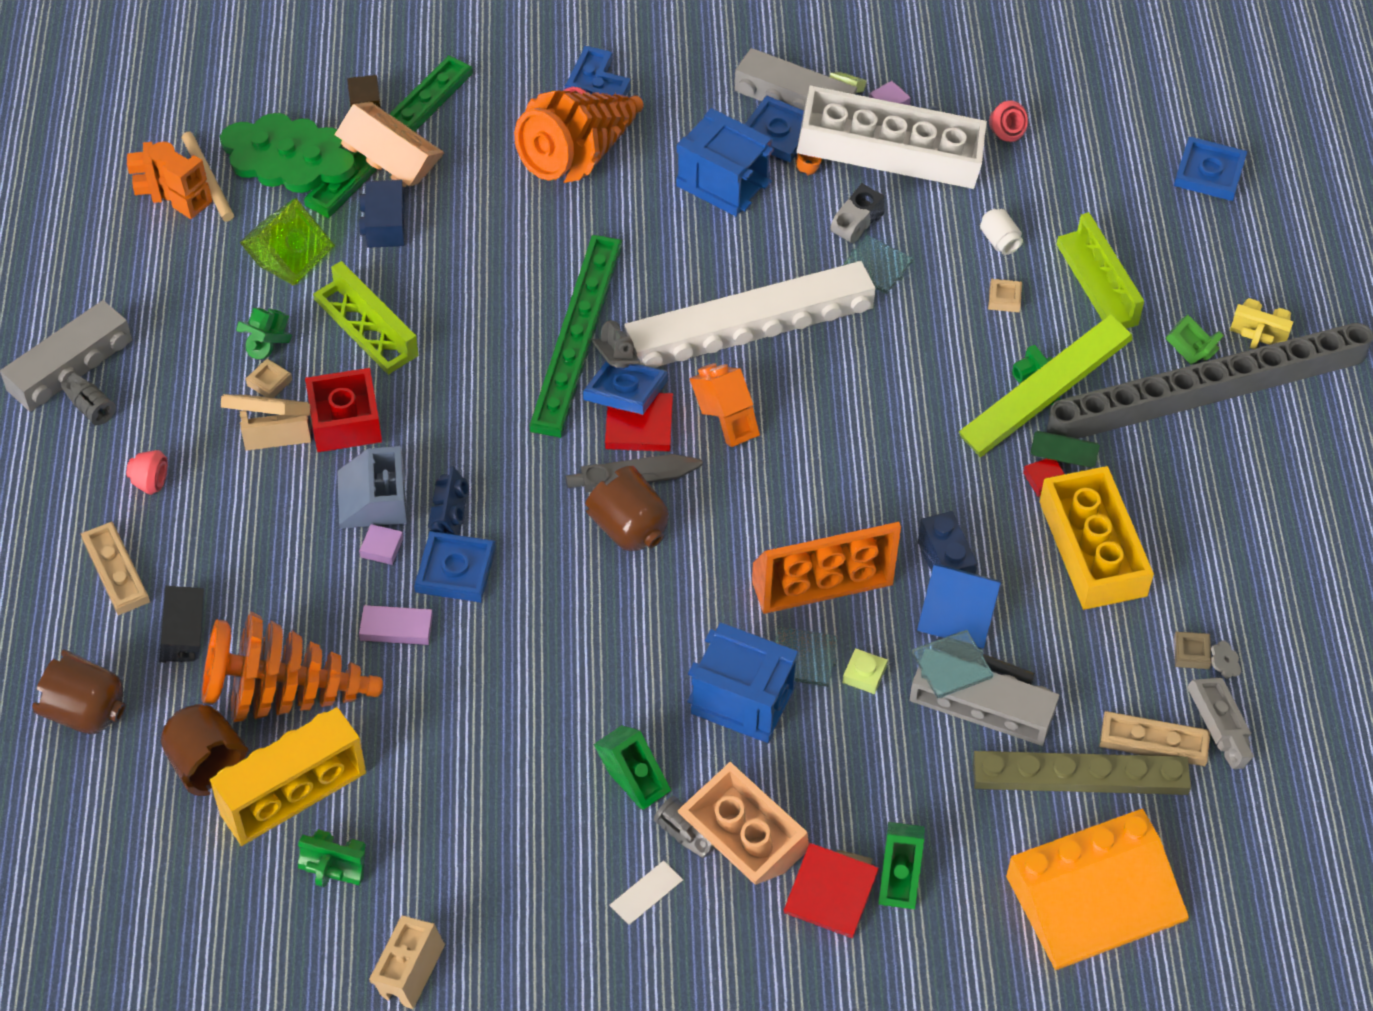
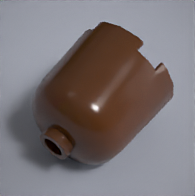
(629, 510)
(80, 694)
(200, 745)

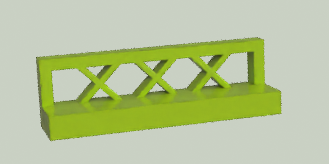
(1101, 273)
(374, 311)

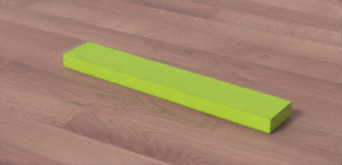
(1045, 385)

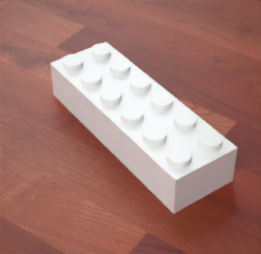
(892, 137)

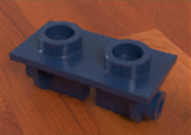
(452, 493)

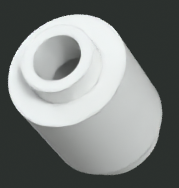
(1001, 231)

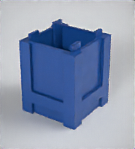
(724, 162)
(743, 682)

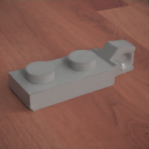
(1223, 719)

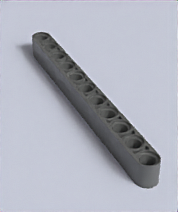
(1210, 381)

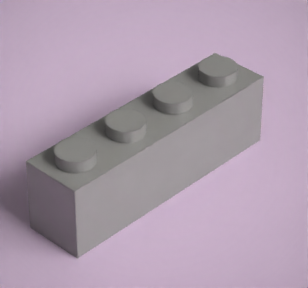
(782, 80)
(73, 348)
(996, 704)

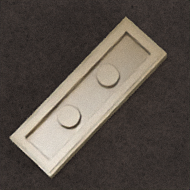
(265, 405)
(115, 568)
(1154, 738)

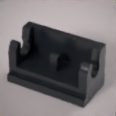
(181, 623)

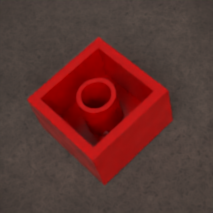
(343, 410)

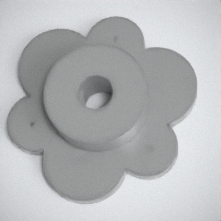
(1225, 660)

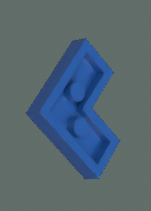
(592, 75)

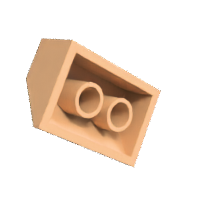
(387, 143)
(746, 825)

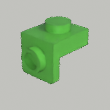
(1193, 341)

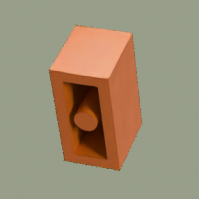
(720, 390)

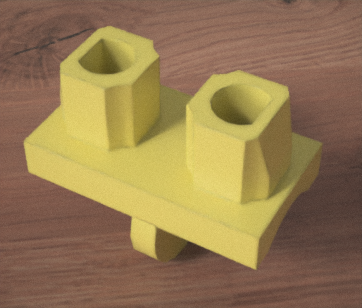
(1261, 326)

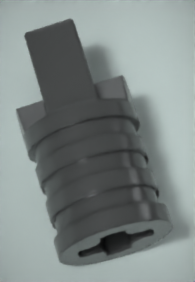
(83, 396)
(682, 830)

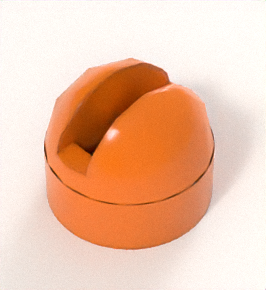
(809, 168)

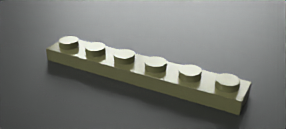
(1081, 772)

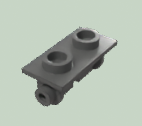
(616, 346)

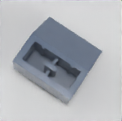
(372, 489)

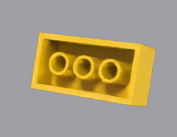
(1096, 538)
(288, 775)

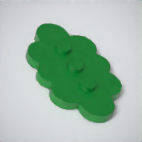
(287, 152)

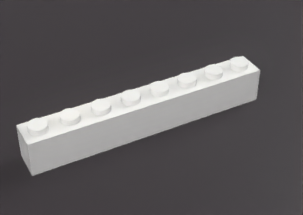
(751, 315)

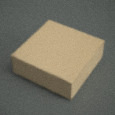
(1005, 295)
(269, 379)

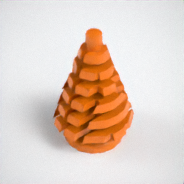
(571, 131)
(266, 667)

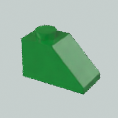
(633, 765)
(901, 865)

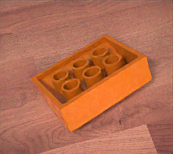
(826, 568)

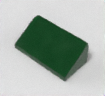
(1065, 449)

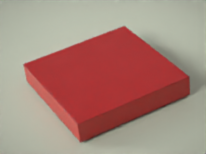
(641, 432)
(831, 890)

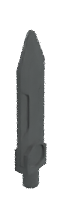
(651, 468)

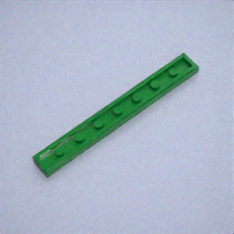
(411, 112)
(575, 336)

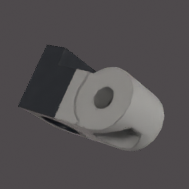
(858, 213)

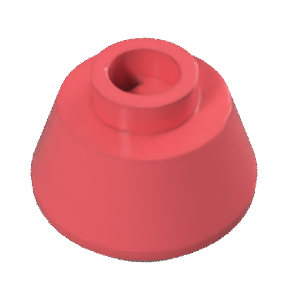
(1009, 121)
(148, 471)

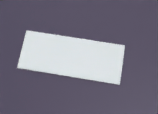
(646, 892)

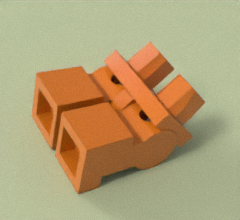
(170, 177)

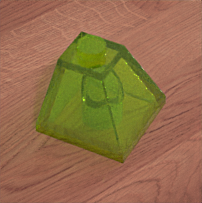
(288, 242)

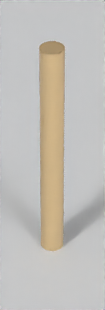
(215, 190)

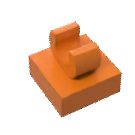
(739, 427)

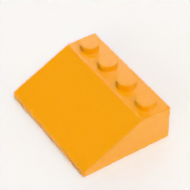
(1097, 888)

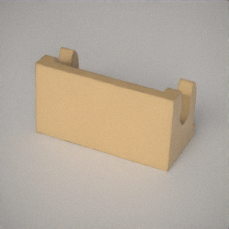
(274, 430)
(407, 960)

